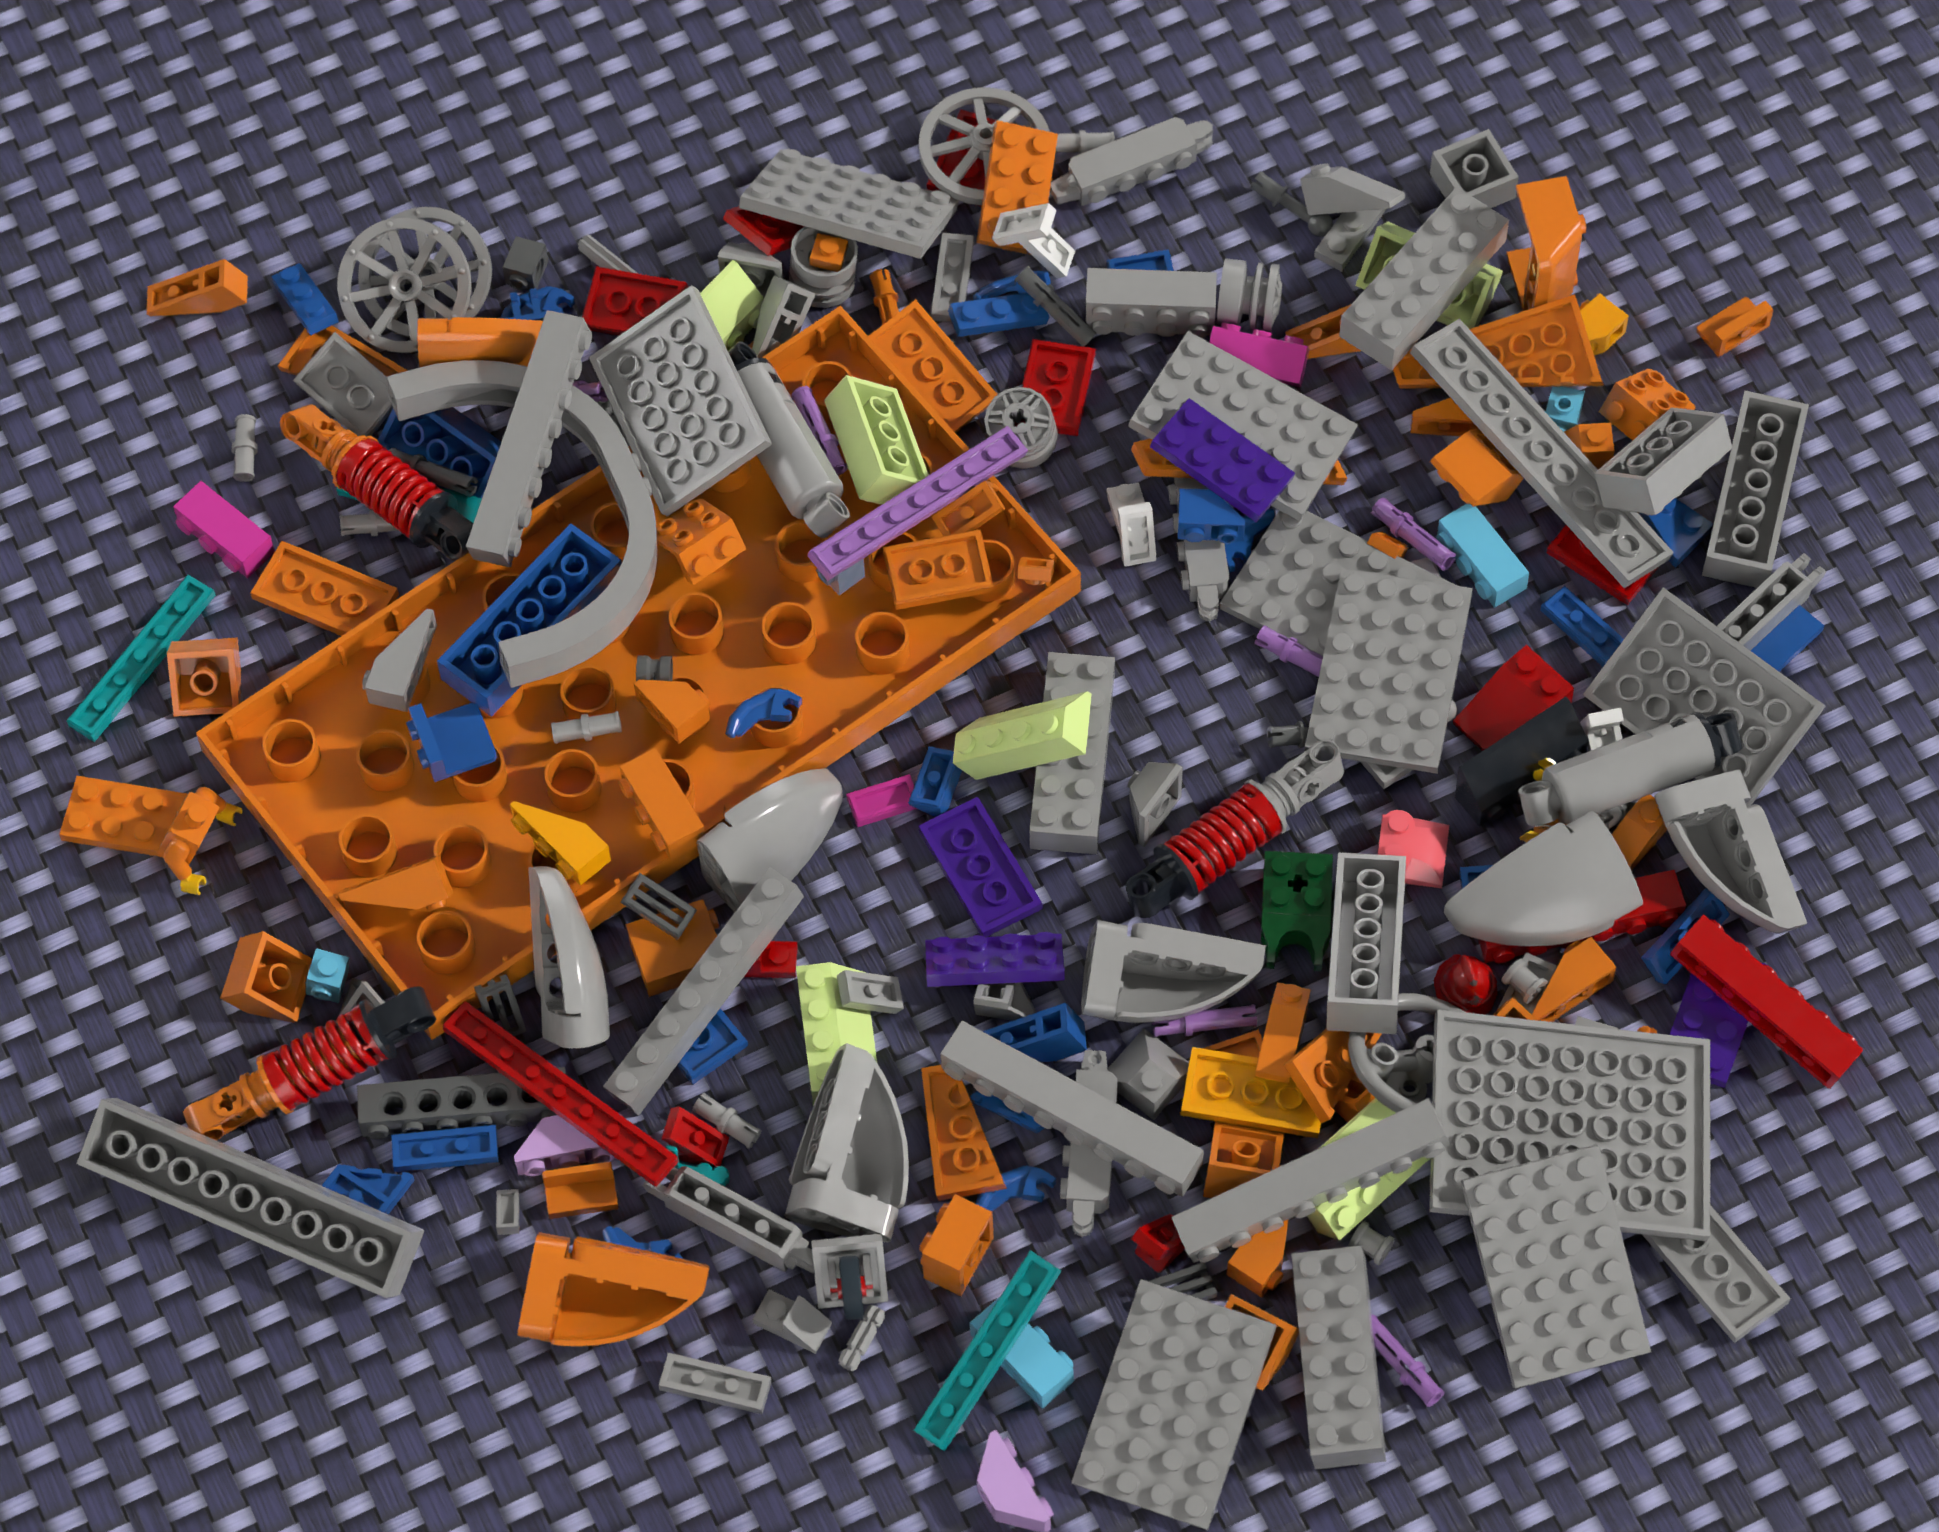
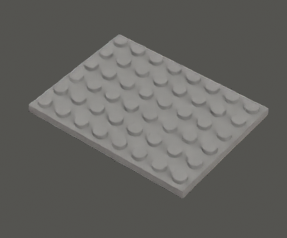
(1549, 1088)

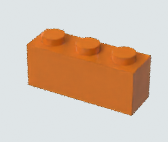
(661, 804)

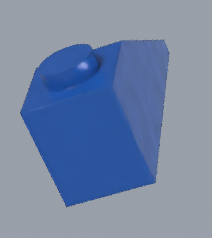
(1045, 1034)

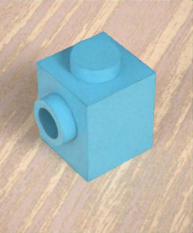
(1565, 406)
(327, 975)

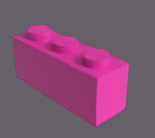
(1274, 357)
(223, 530)

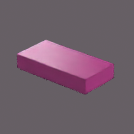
(881, 800)

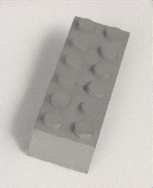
(1423, 278)
(1755, 489)
(1071, 789)
(1366, 943)
(1338, 1357)

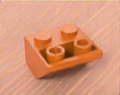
(1477, 469)

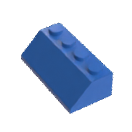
(447, 440)

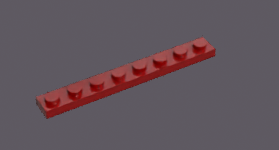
(560, 1094)

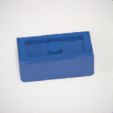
(935, 782)

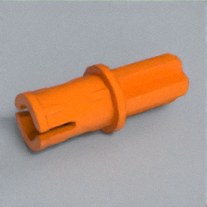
(885, 296)

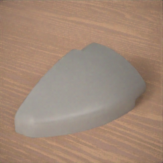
(769, 829)
(1732, 849)
(1549, 889)
(1162, 972)
(579, 1011)
(852, 1153)

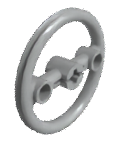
(1376, 1064)

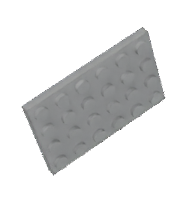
(849, 203)
(680, 400)
(1257, 406)
(1296, 575)
(1686, 665)
(1390, 669)
(1555, 1266)
(1174, 1404)

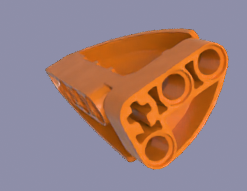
(476, 339)
(603, 1291)

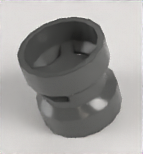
(654, 669)

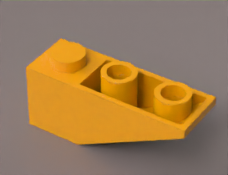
(1603, 323)
(568, 842)

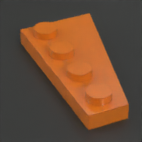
(307, 346)
(1325, 1070)
(957, 1140)

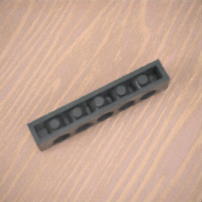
(446, 1093)

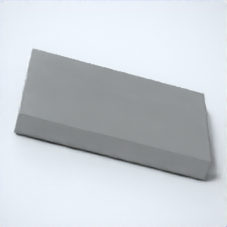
(347, 386)

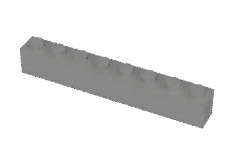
(529, 439)
(704, 991)
(1071, 1109)
(1310, 1181)

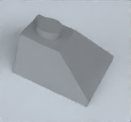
(754, 263)
(1153, 797)
(1149, 1073)

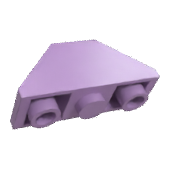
(556, 1145)
(1009, 1489)

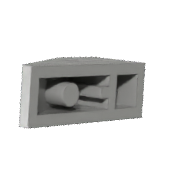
(1343, 190)
(780, 315)
(400, 665)

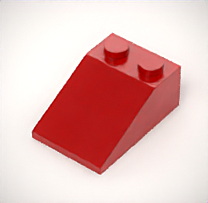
(1511, 698)

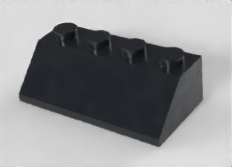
(1494, 776)

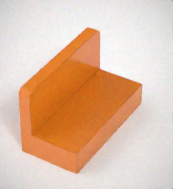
(1735, 325)
(969, 510)
(580, 1190)

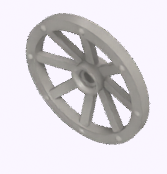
(975, 141)
(461, 225)
(398, 279)

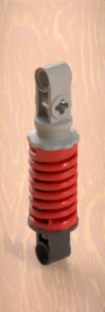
(1232, 830)

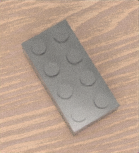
(1150, 301)
(1663, 461)

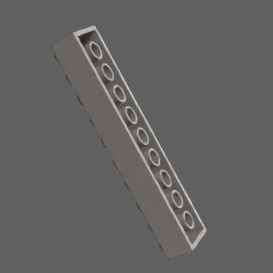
(250, 1197)

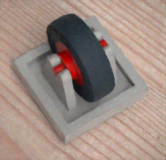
(850, 1273)

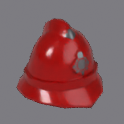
(1466, 984)

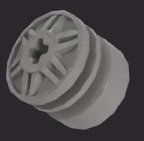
(829, 286)
(1248, 294)
(1039, 431)

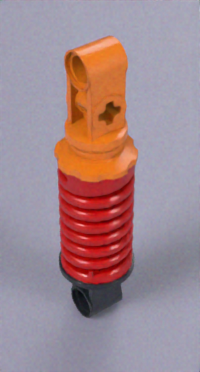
(381, 481)
(314, 1063)

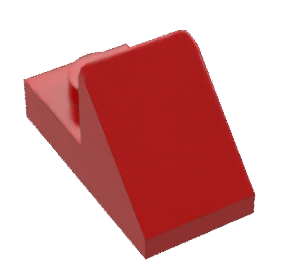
(776, 961)
(694, 1138)
(1158, 1243)

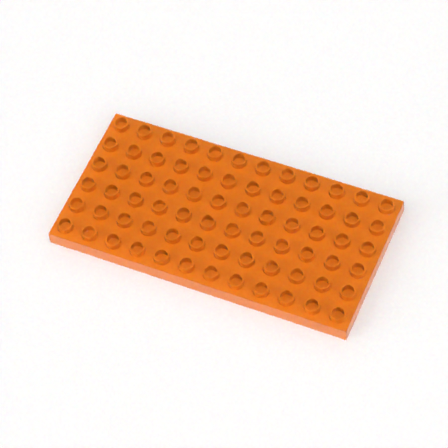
(345, 780)

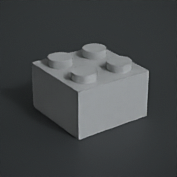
(1477, 168)

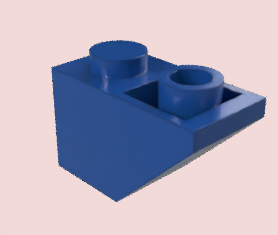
(1208, 517)

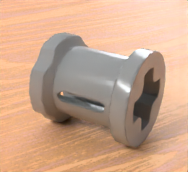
(1524, 981)
(1372, 1242)

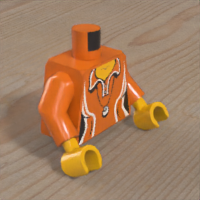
(189, 831)

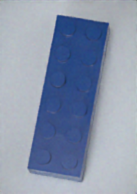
(547, 592)

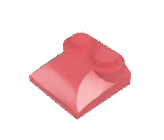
(1422, 844)

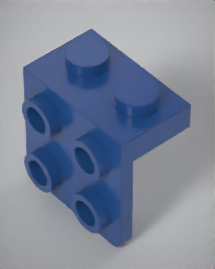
(451, 740)

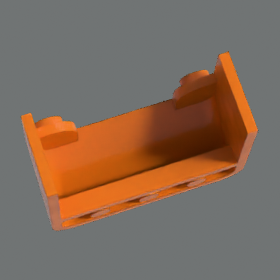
(1556, 230)

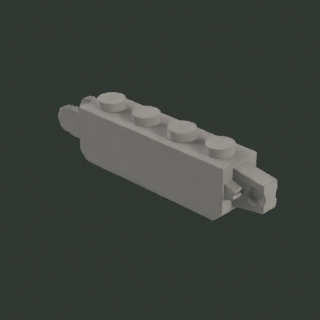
(1132, 161)
(1205, 561)
(1771, 602)
(1088, 1175)
(734, 1219)

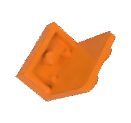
(1641, 401)
(700, 539)

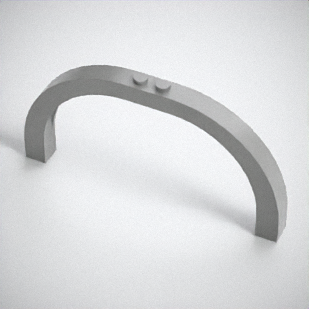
(604, 619)

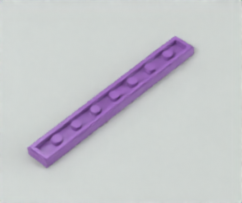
(917, 503)

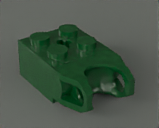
(1294, 916)

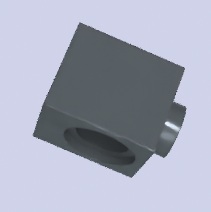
(525, 264)

